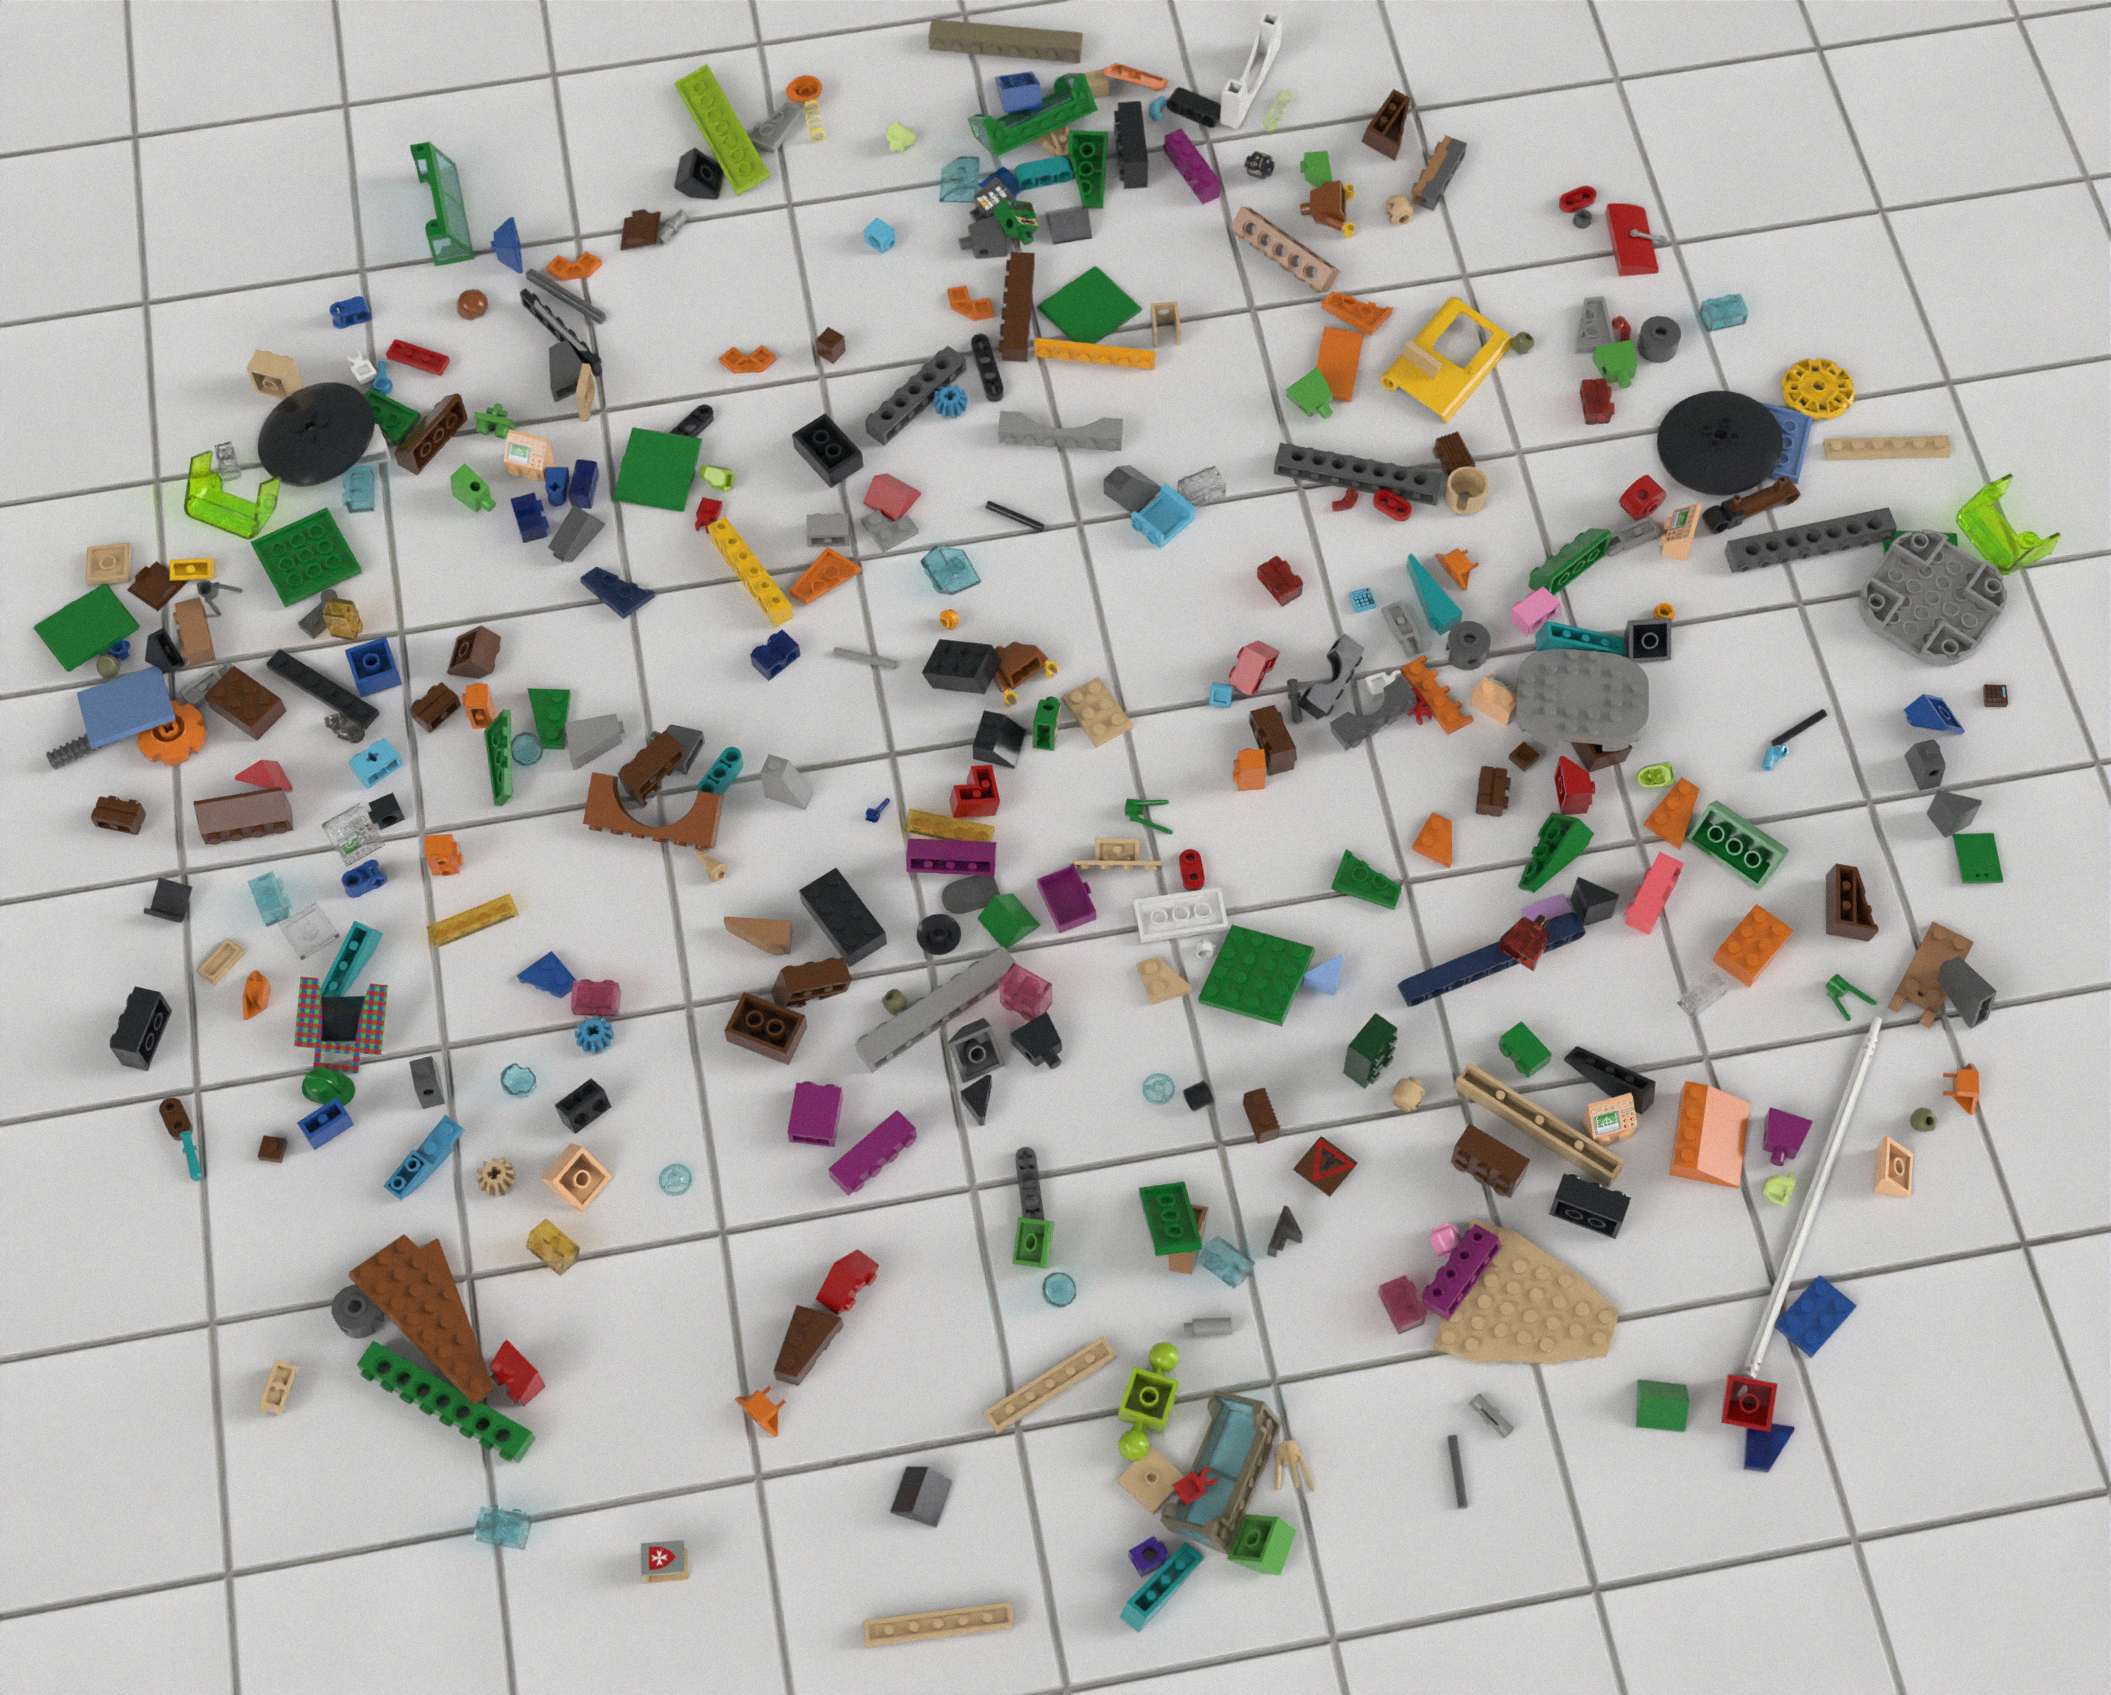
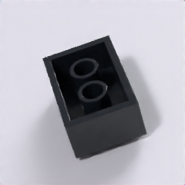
(828, 450)
(962, 666)
(140, 1028)
(1590, 1205)

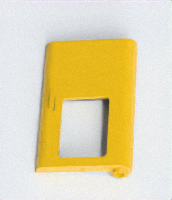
(1452, 384)

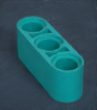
(1043, 172)
(722, 767)

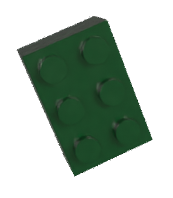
(1370, 1051)

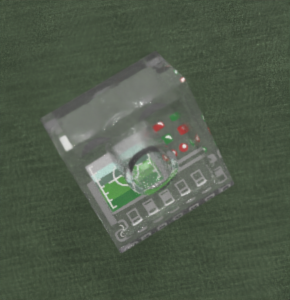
(352, 834)

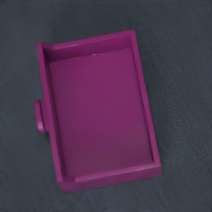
(1067, 898)

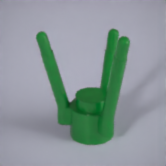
(1136, 807)
(1840, 987)

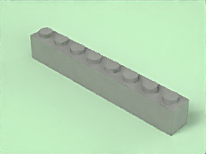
(935, 1010)

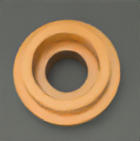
(1664, 608)
(949, 619)

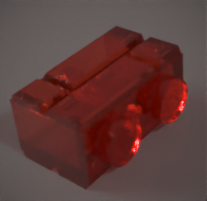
(1596, 401)
(1279, 580)

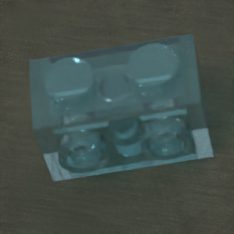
(1723, 312)
(358, 489)
(270, 899)
(1225, 1261)
(502, 1527)

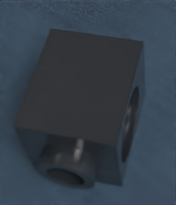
(385, 811)

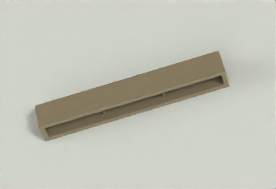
(1005, 41)

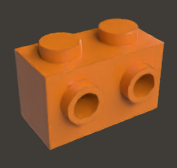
(479, 705)
(1250, 769)
(443, 854)

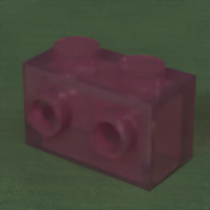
(595, 998)
(1402, 1304)

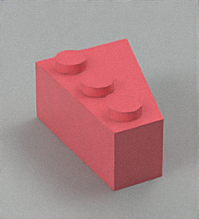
(1653, 893)

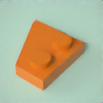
(1435, 840)

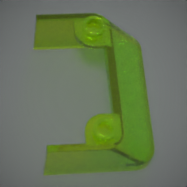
(212, 506)
(1995, 536)

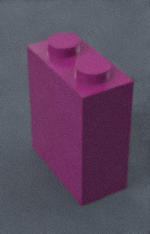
(815, 1114)

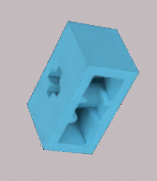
(375, 763)

